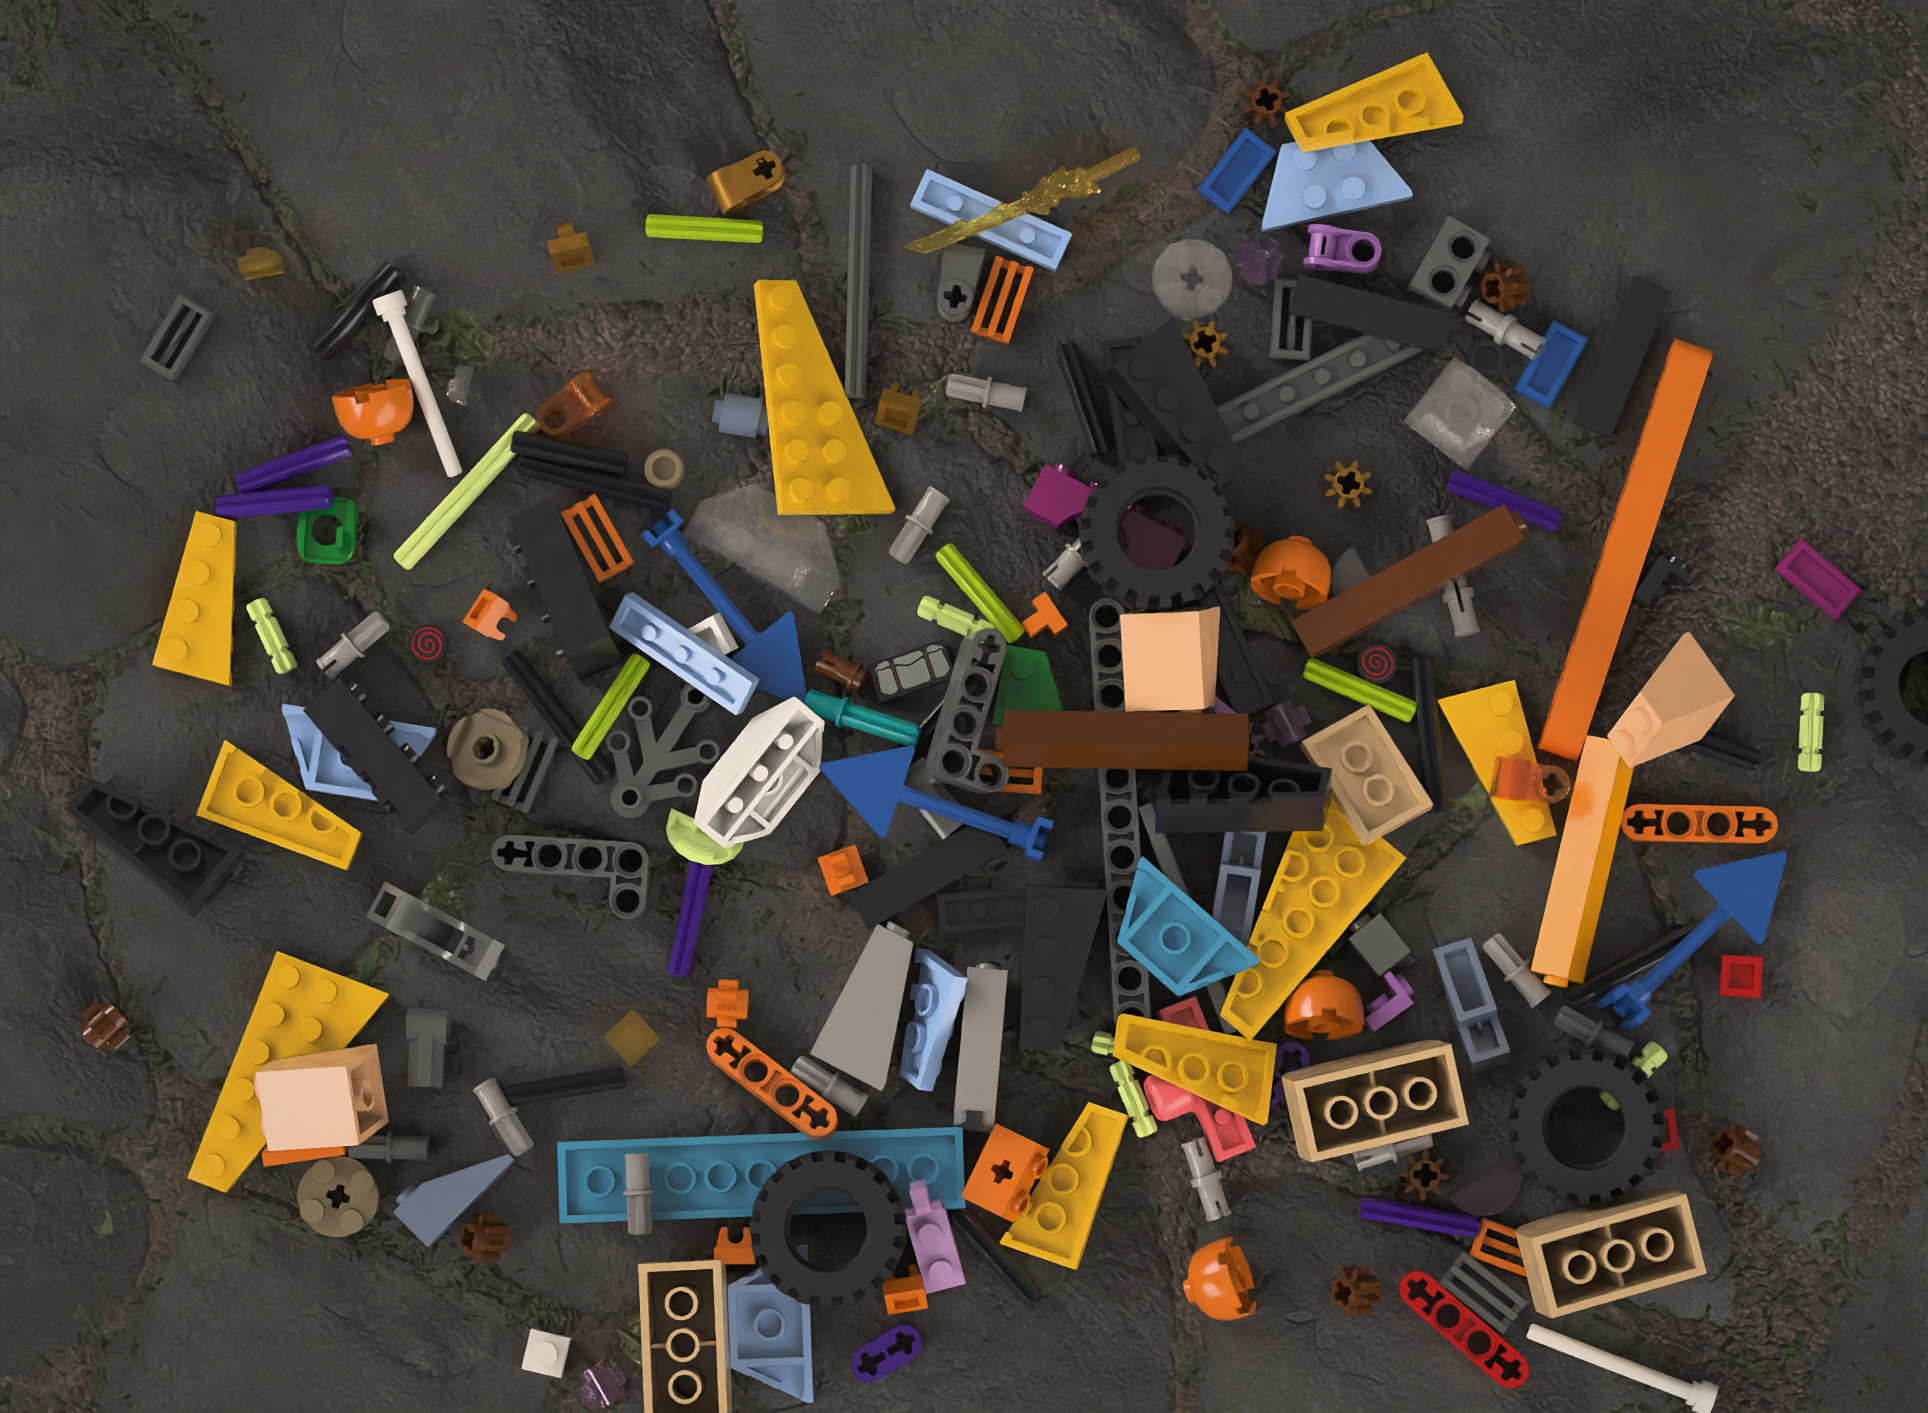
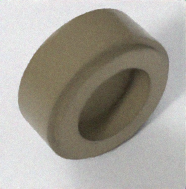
(664, 469)

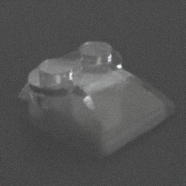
(1460, 412)

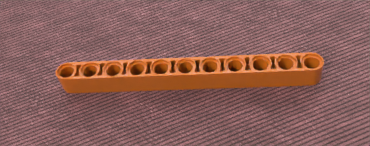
(1625, 549)

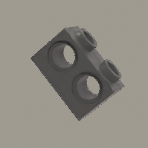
(1443, 262)

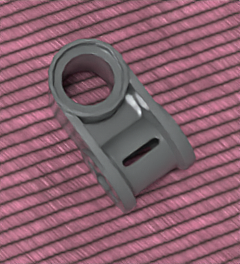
(959, 275)

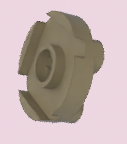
(508, 755)
(350, 1216)

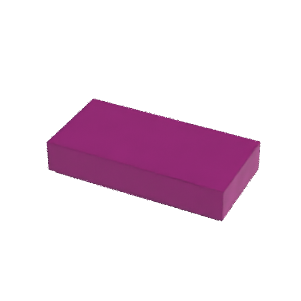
(1817, 579)

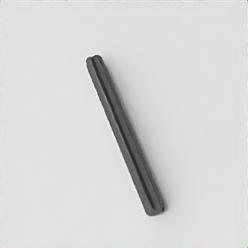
(858, 281)

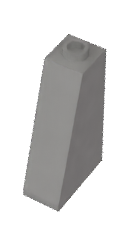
(867, 1013)
(980, 1048)

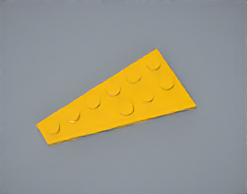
(1311, 903)
(295, 1015)

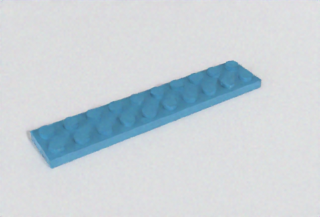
(727, 1172)

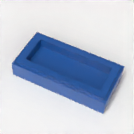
(1237, 171)
(1552, 366)

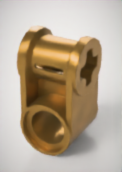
(742, 183)

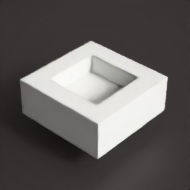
(715, 633)
(546, 1353)

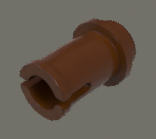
(842, 670)

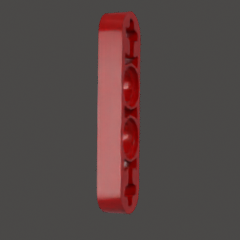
(1466, 1325)

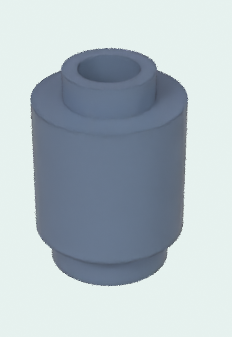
(741, 415)

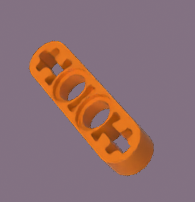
(1698, 829)
(774, 1081)

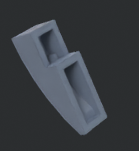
(1238, 882)
(1472, 1005)

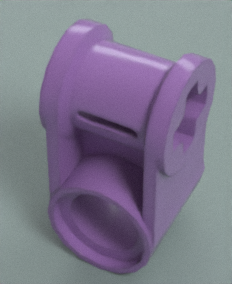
(1339, 250)

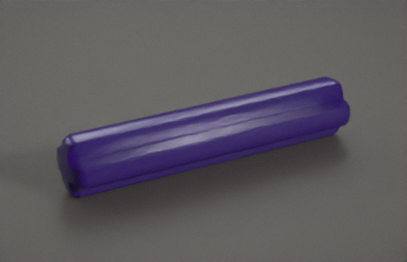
(294, 464)
(1495, 496)
(274, 501)
(689, 919)
(1420, 1217)

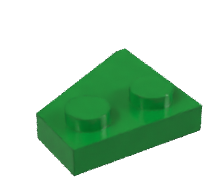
(1025, 683)

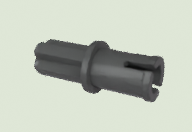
(417, 312)
(1591, 1032)
(392, 1147)

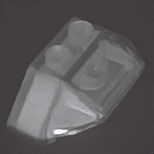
(777, 549)

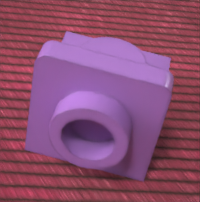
(1385, 1009)

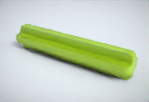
(704, 228)
(980, 593)
(1359, 690)
(610, 706)

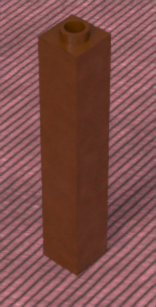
(1410, 580)
(1124, 740)

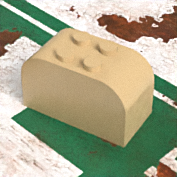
(1374, 1099)
(1609, 1250)
(685, 1337)

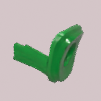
(346, 535)

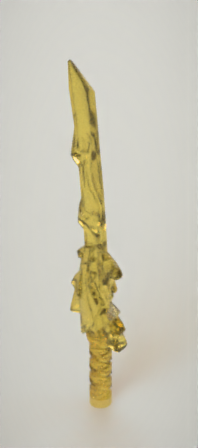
(1039, 200)

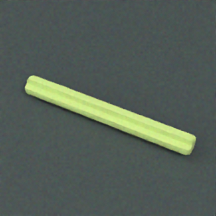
(462, 495)

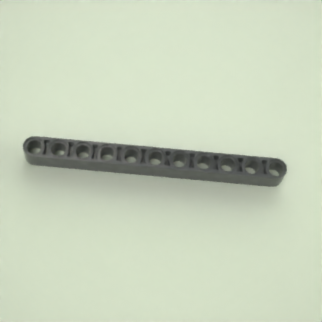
(1112, 837)

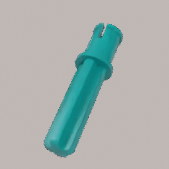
(862, 718)

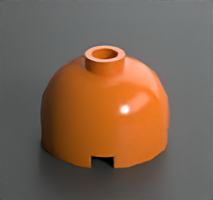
(375, 410)
(1292, 571)
(1324, 1006)
(1220, 1281)

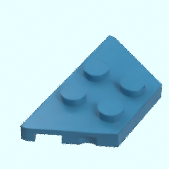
(1177, 936)

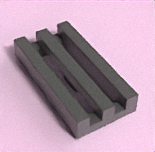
(190, 346)
(1288, 354)
(511, 801)
(1510, 1313)

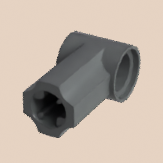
(921, 780)
(427, 1035)

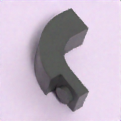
(435, 931)

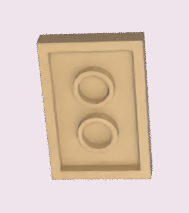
(1368, 775)

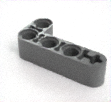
(975, 711)
(571, 865)

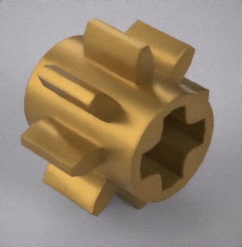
(1208, 334)
(1358, 482)

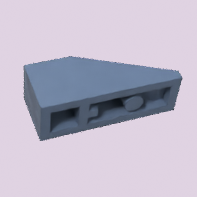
(442, 1201)

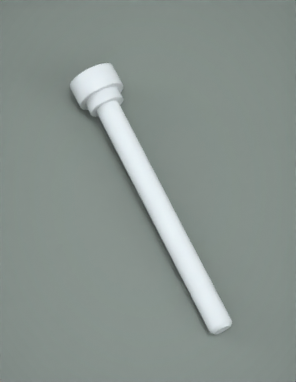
(392, 310)
(1698, 1395)

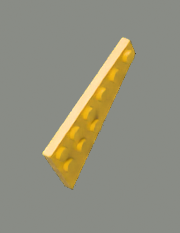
(813, 432)

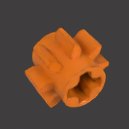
(727, 1003)

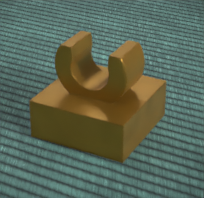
(570, 250)
(898, 410)

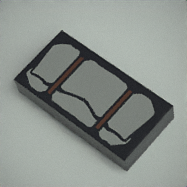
(911, 671)

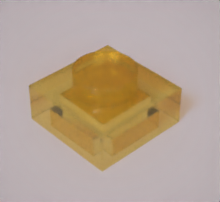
(260, 263)
(632, 1038)

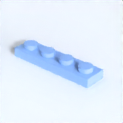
(1023, 236)
(684, 653)

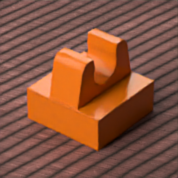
(486, 614)
(1045, 617)
(843, 870)
(735, 1254)
(905, 1293)

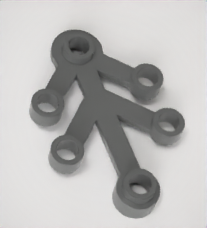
(657, 756)

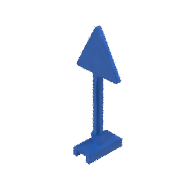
(767, 655)
(876, 785)
(1743, 892)

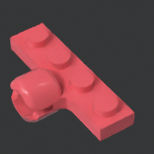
(1224, 1129)

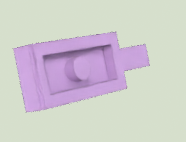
(933, 1240)

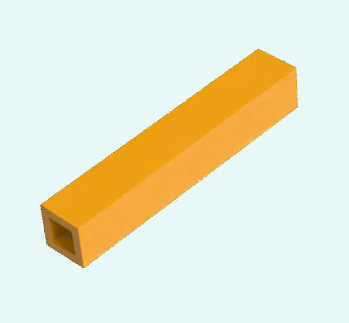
(1582, 864)

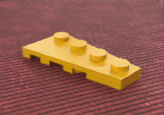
(1381, 106)
(201, 609)
(1491, 725)
(268, 807)
(1204, 1062)
(1070, 1190)

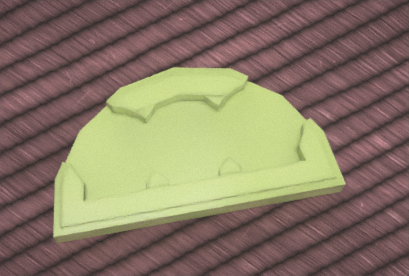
(696, 844)

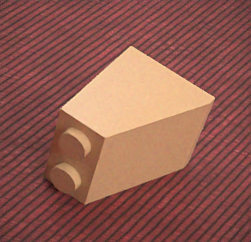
(1170, 659)
(1672, 706)
(322, 1099)

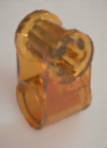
(575, 405)
(1520, 781)

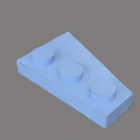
(936, 1006)

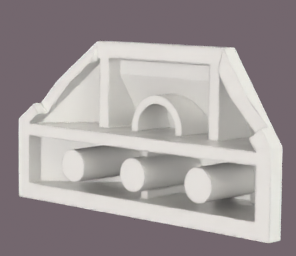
(761, 774)

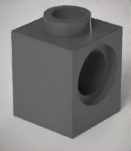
(1377, 943)

